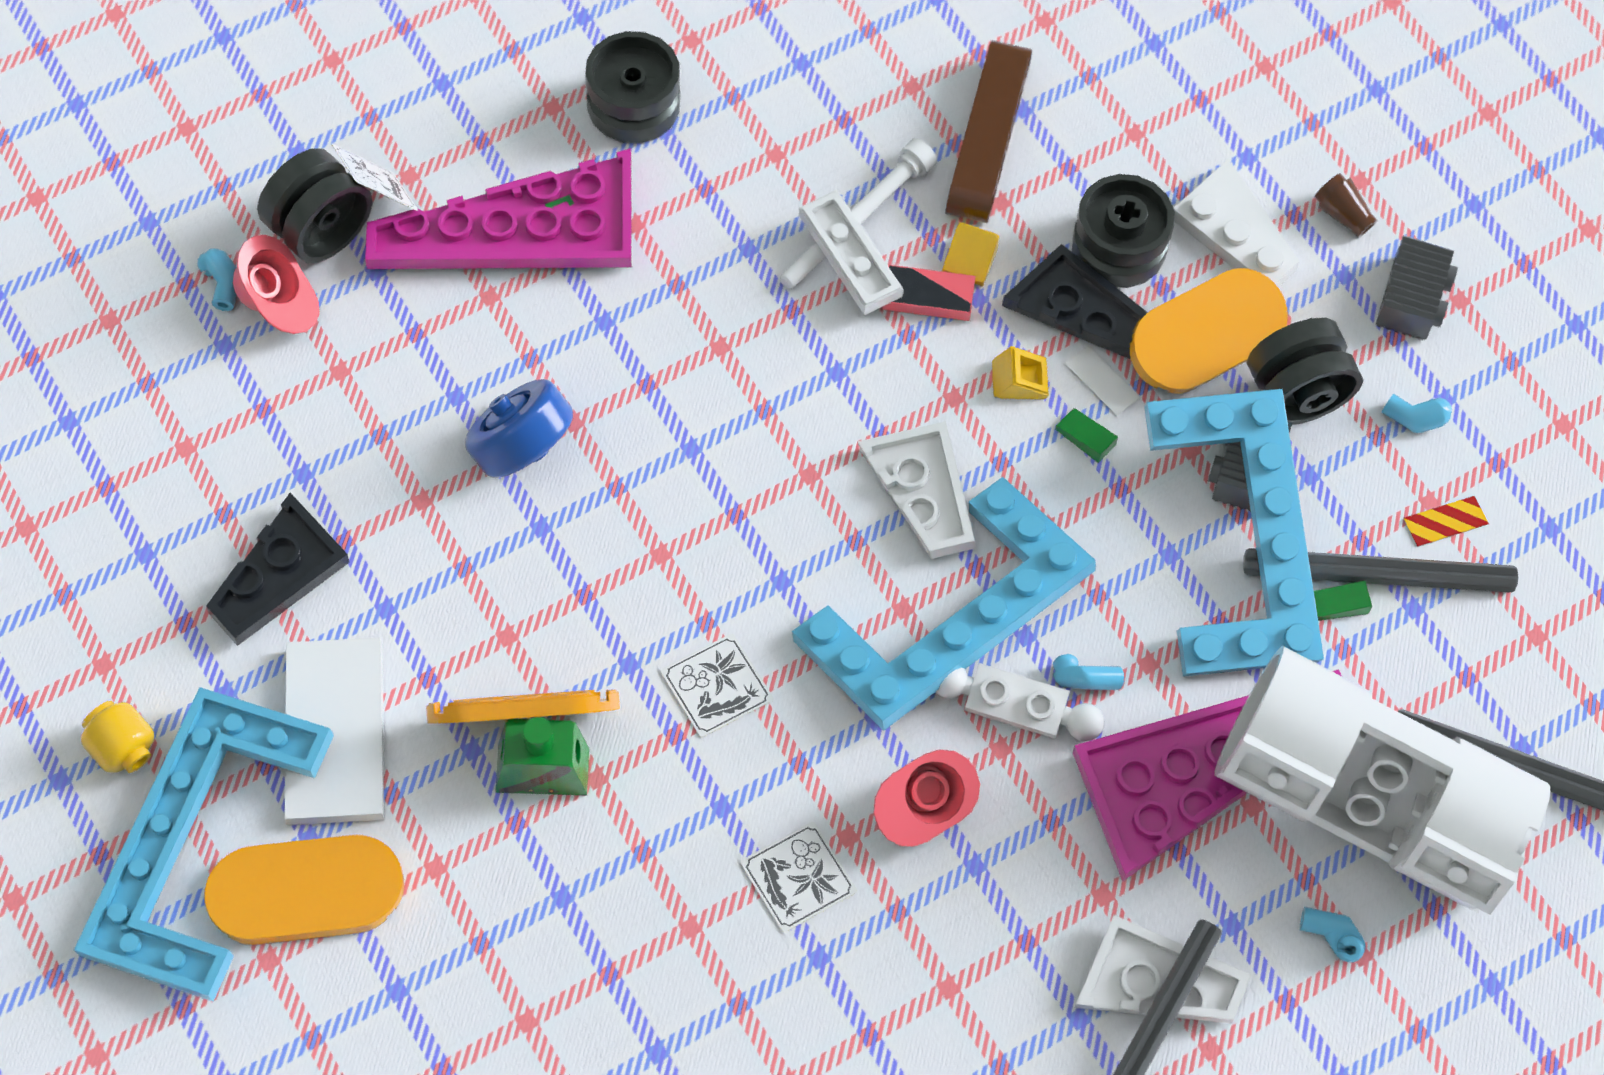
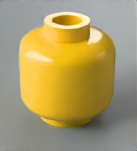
(117, 737)

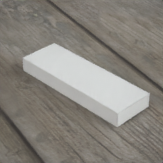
(850, 252)

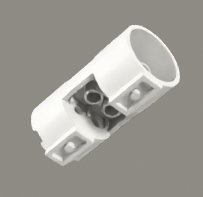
(1384, 781)

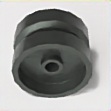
(633, 86)
(314, 205)
(1124, 229)
(1309, 366)

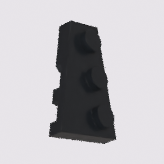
(1076, 301)
(279, 571)

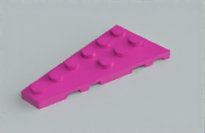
(515, 227)
(1158, 781)

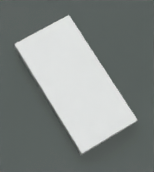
(343, 690)

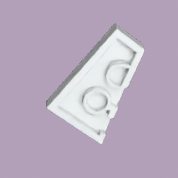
(1235, 225)
(925, 485)
(1136, 964)

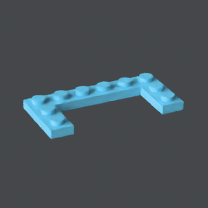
(1262, 429)
(890, 690)
(118, 925)

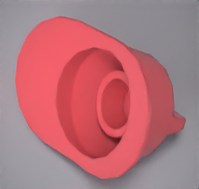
(274, 285)
(926, 797)

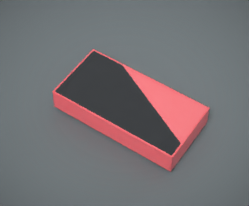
(933, 293)

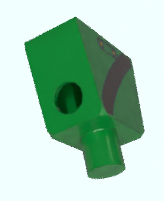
(542, 758)

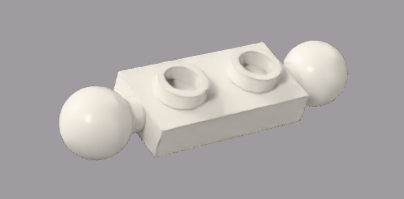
(1022, 702)

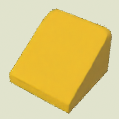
(971, 252)
(1019, 375)

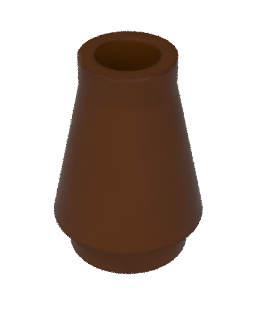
(1345, 204)

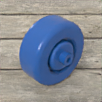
(519, 428)

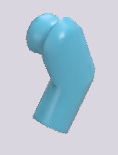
(221, 267)
(1418, 417)
(1071, 675)
(1337, 930)

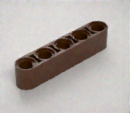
(988, 132)

